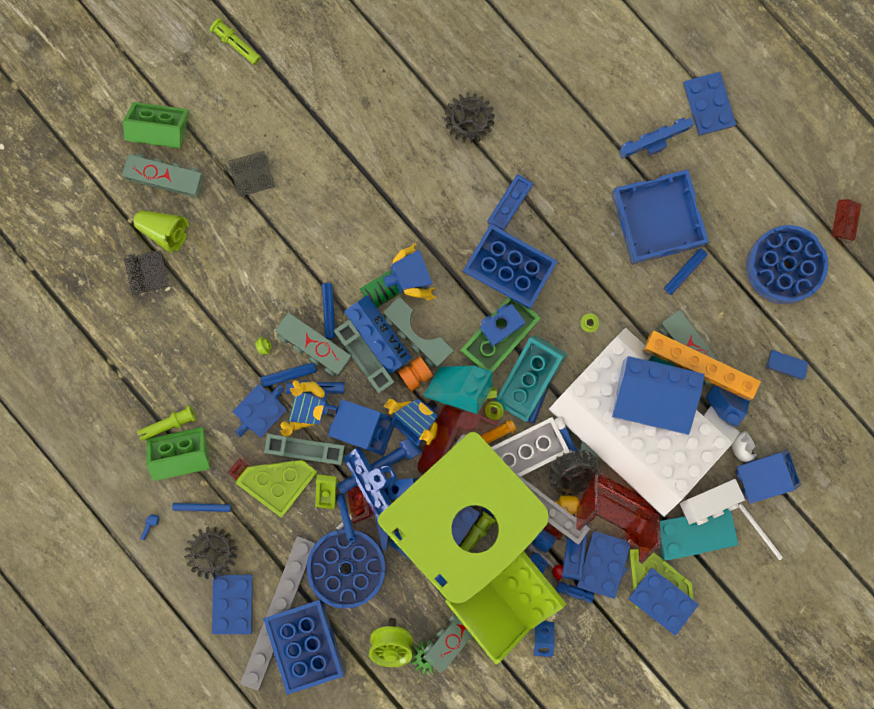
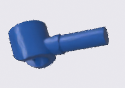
(150, 520)

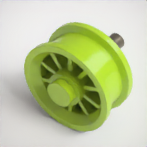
(391, 645)

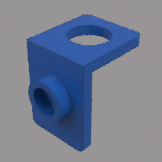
(544, 639)

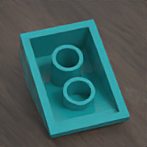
(461, 387)

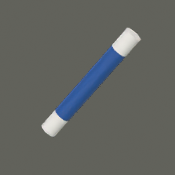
(565, 434)

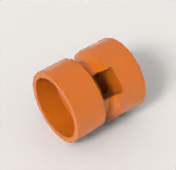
(415, 373)

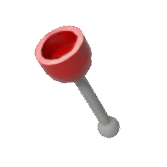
(557, 569)

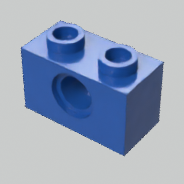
(512, 319)

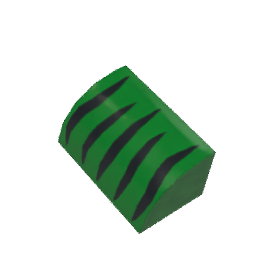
(378, 291)

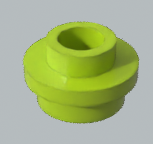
(583, 323)
(263, 346)
(490, 414)

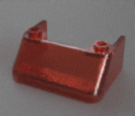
(448, 423)
(623, 509)

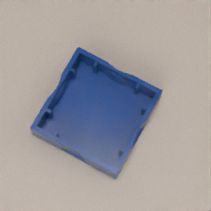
(659, 217)

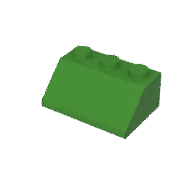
(155, 124)
(177, 454)

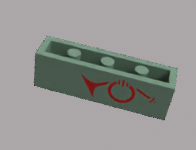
(163, 176)
(680, 329)
(313, 344)
(448, 644)

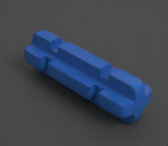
(575, 592)

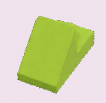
(326, 491)

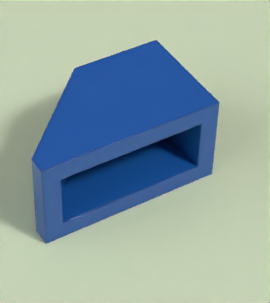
(728, 405)

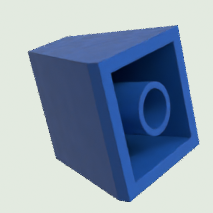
(361, 427)
(768, 476)

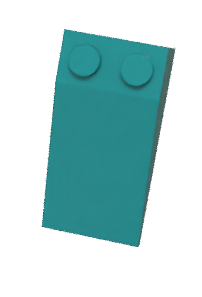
(531, 377)
(684, 540)

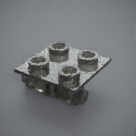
(251, 173)
(146, 272)

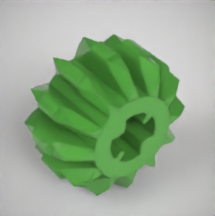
(421, 663)

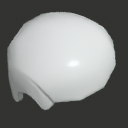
(743, 447)

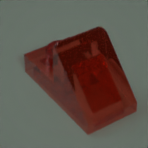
(358, 505)

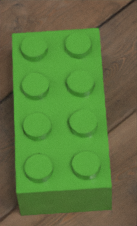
(485, 356)

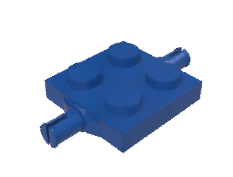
(259, 410)

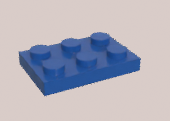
(709, 103)
(604, 564)
(663, 601)
(232, 604)

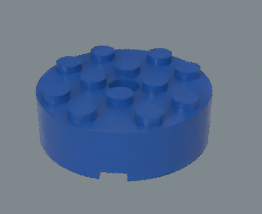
(772, 278)
(344, 589)

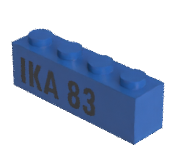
(378, 334)

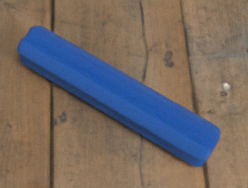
(687, 269)
(328, 309)
(288, 374)

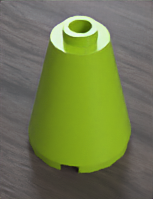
(162, 228)

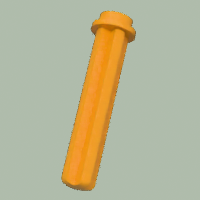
(499, 431)

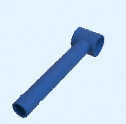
(407, 450)

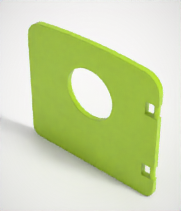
(460, 479)

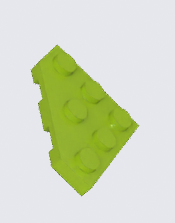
(276, 483)
(639, 570)

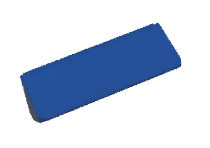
(787, 365)

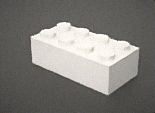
(532, 447)

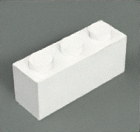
(712, 502)

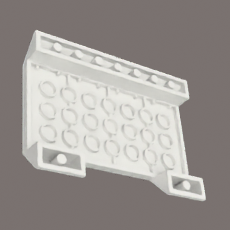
(650, 459)

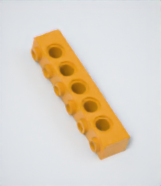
(692, 360)

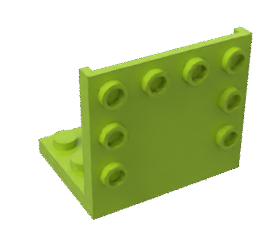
(508, 607)

